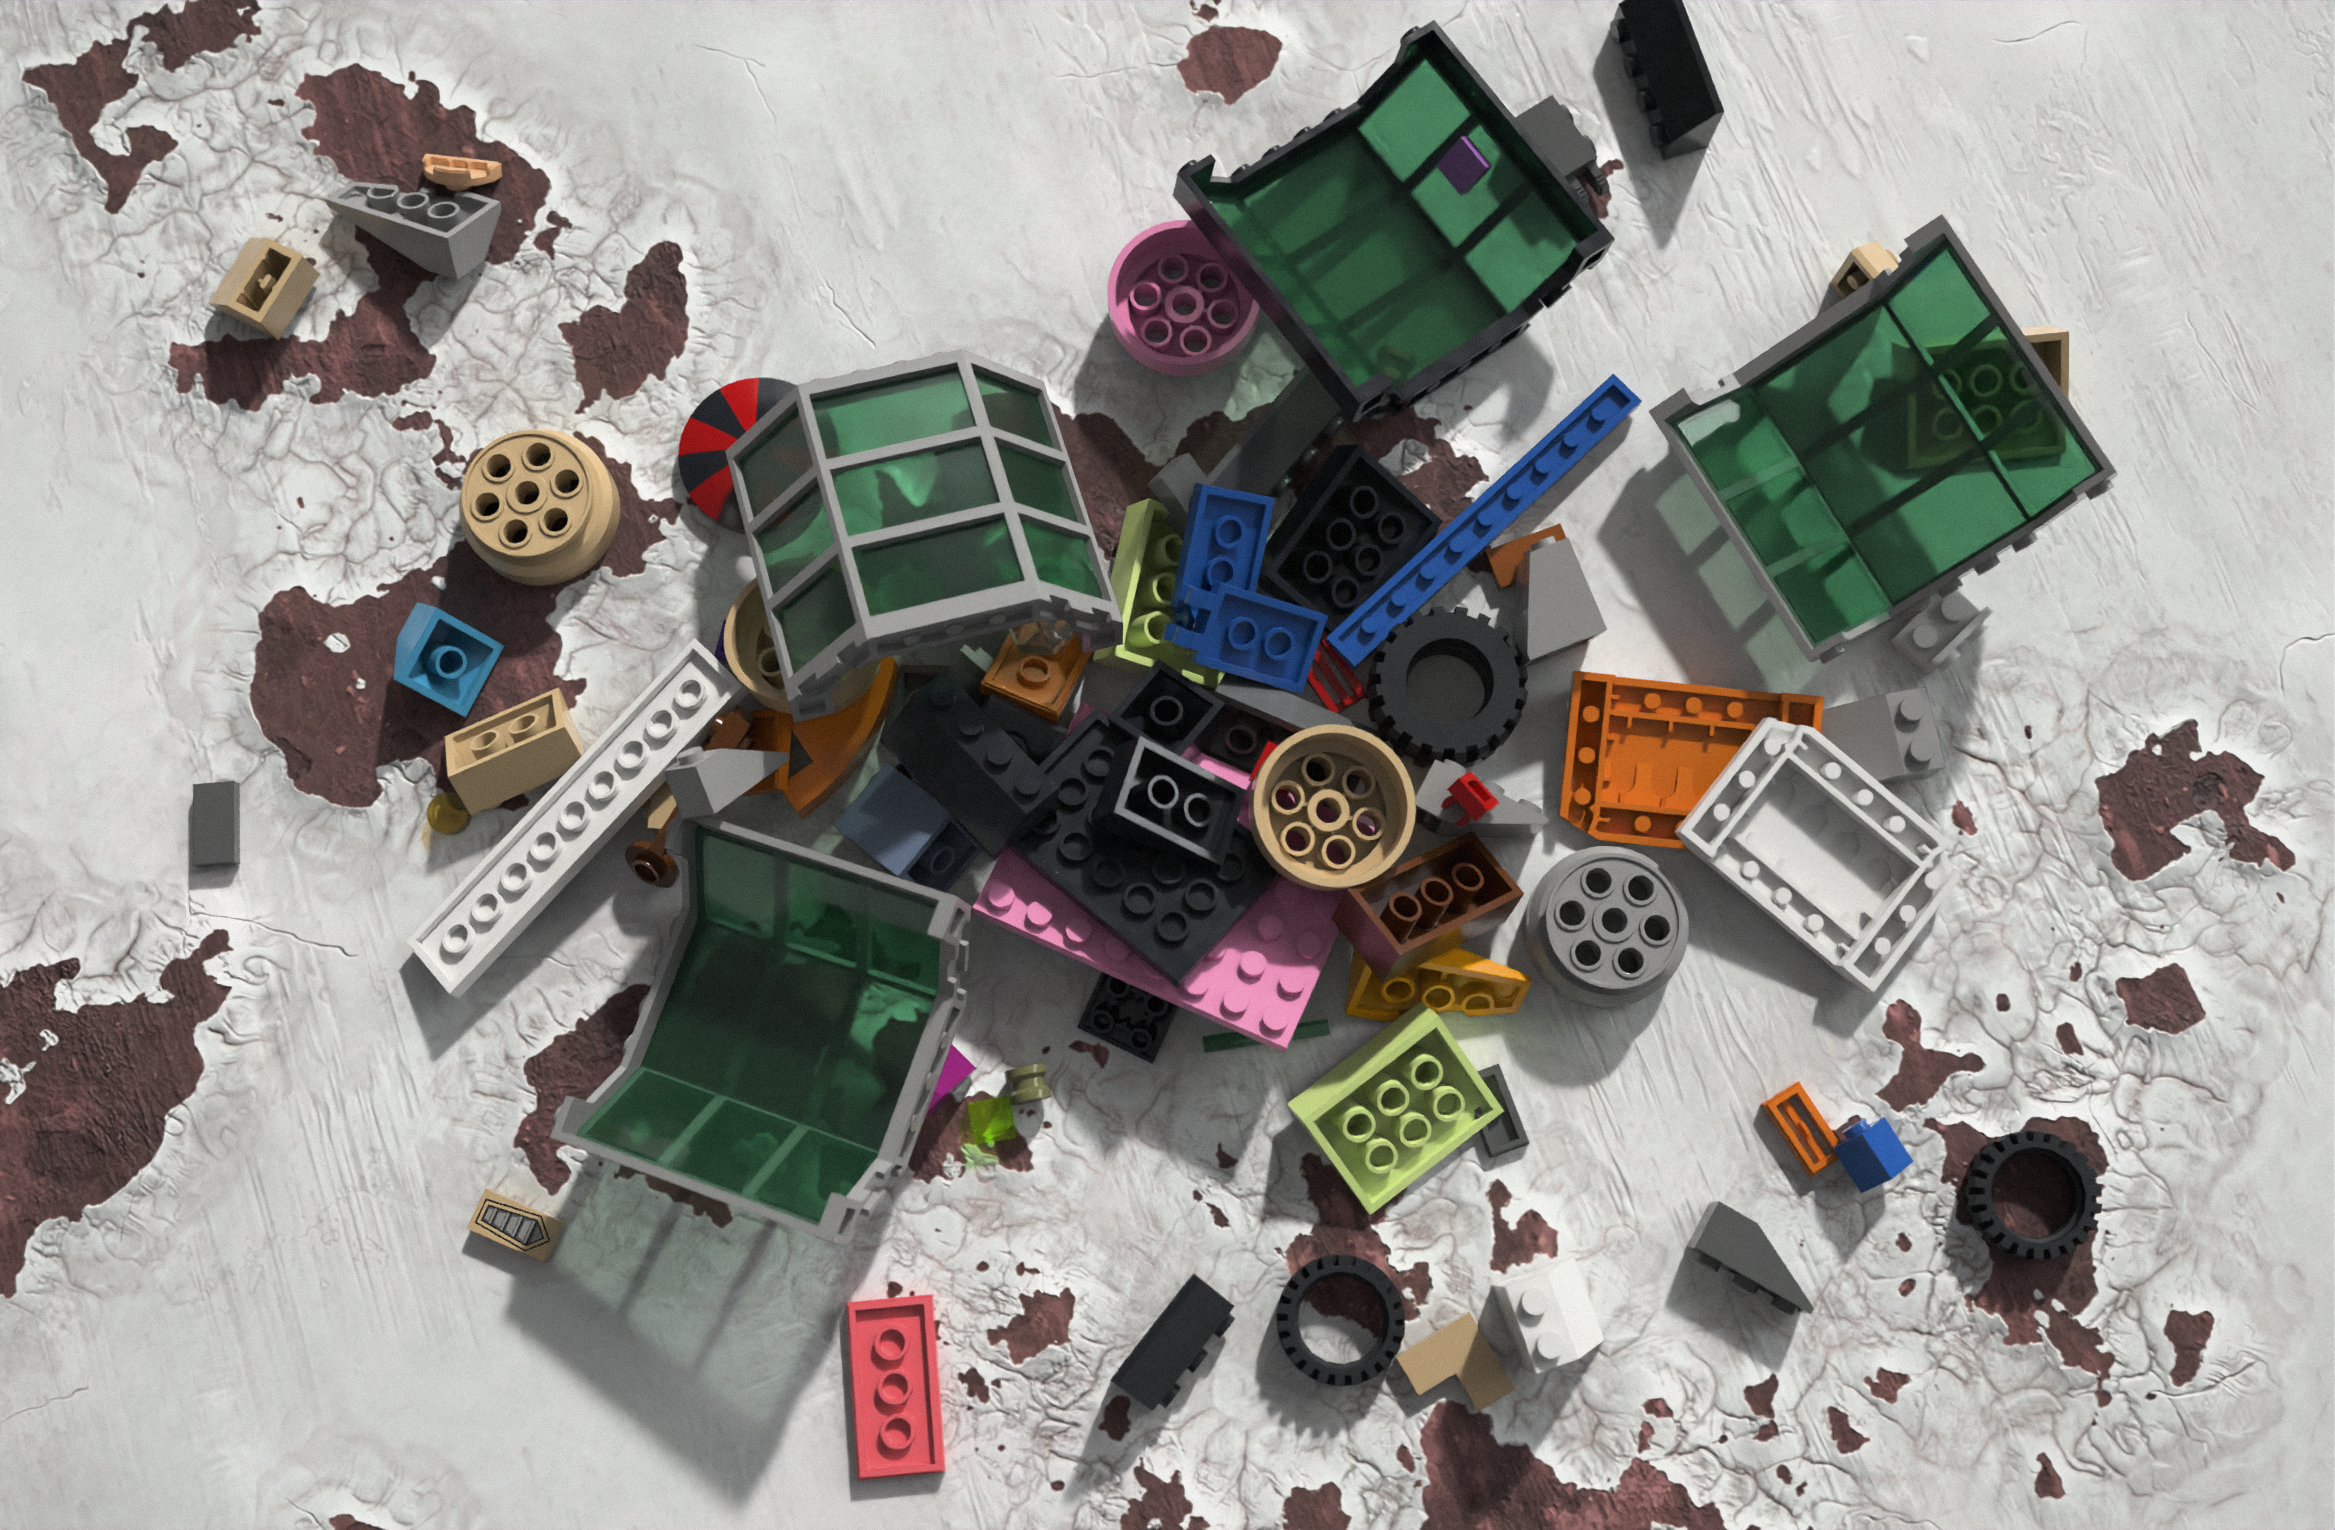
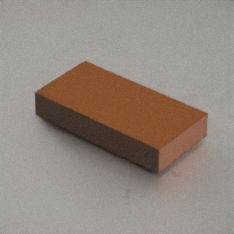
(1504, 558)

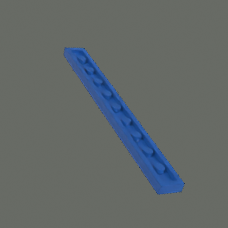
(1483, 521)

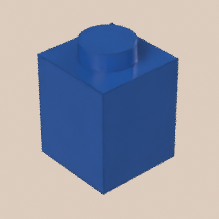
(1871, 1153)

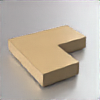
(1458, 1351)

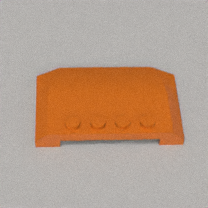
(1653, 748)

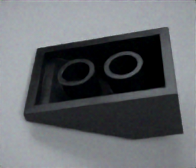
(1168, 803)

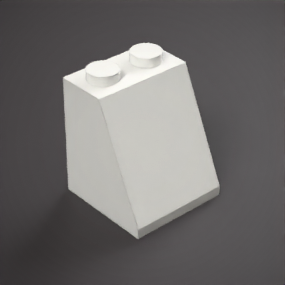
(1548, 1316)

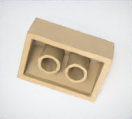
(512, 752)

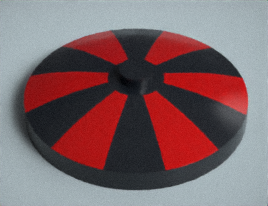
(711, 431)

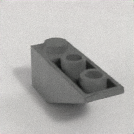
(1741, 1247)

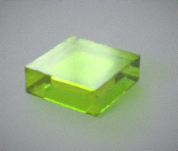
(992, 1120)

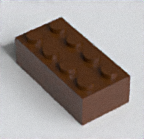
(1426, 906)

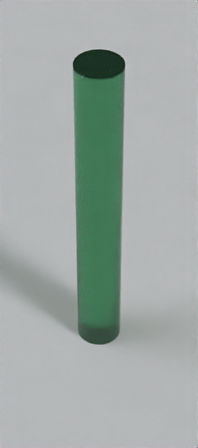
(1236, 1040)

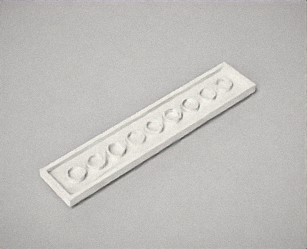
(575, 819)

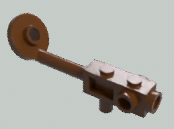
(649, 859)

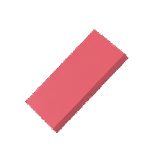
(895, 1387)

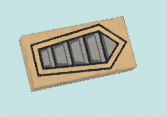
(516, 1225)

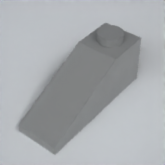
(714, 778)

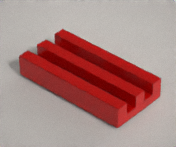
(1347, 674)

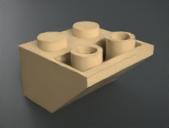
(265, 286)

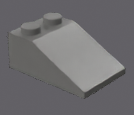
(1888, 735)

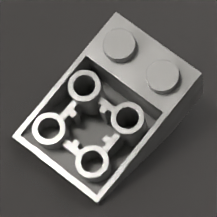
(1506, 820)

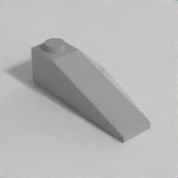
(431, 230)

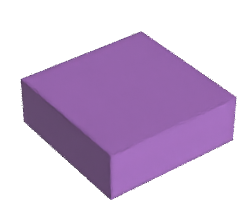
(1464, 165)

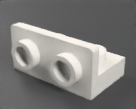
(1939, 629)

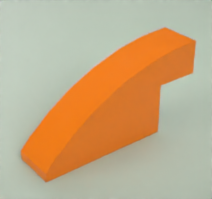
(839, 742)

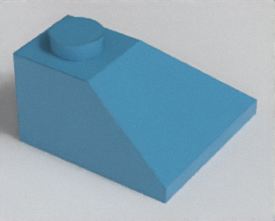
(443, 658)

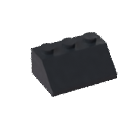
(1174, 1344)

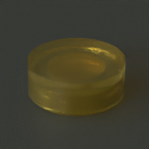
(448, 814)

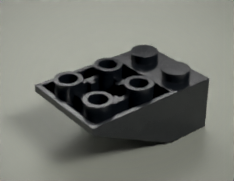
(1128, 1017)

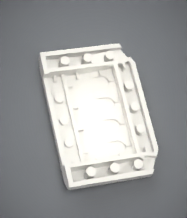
(1822, 849)

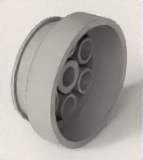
(1554, 943)

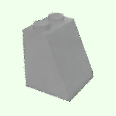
(1552, 603)

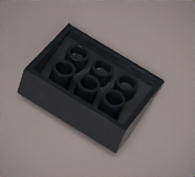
(1345, 537)

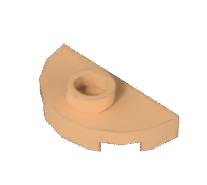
(460, 173)

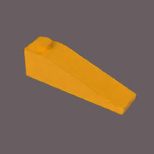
(1444, 984)

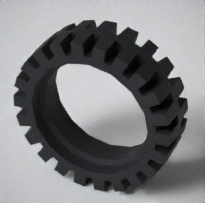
(2080, 1180)
(1392, 1326)

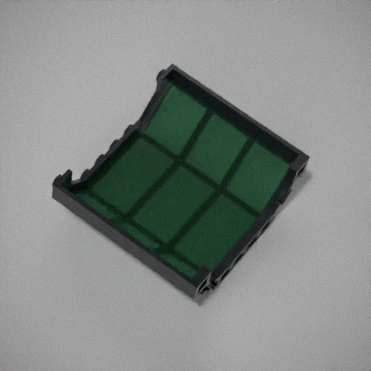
(1375, 254)

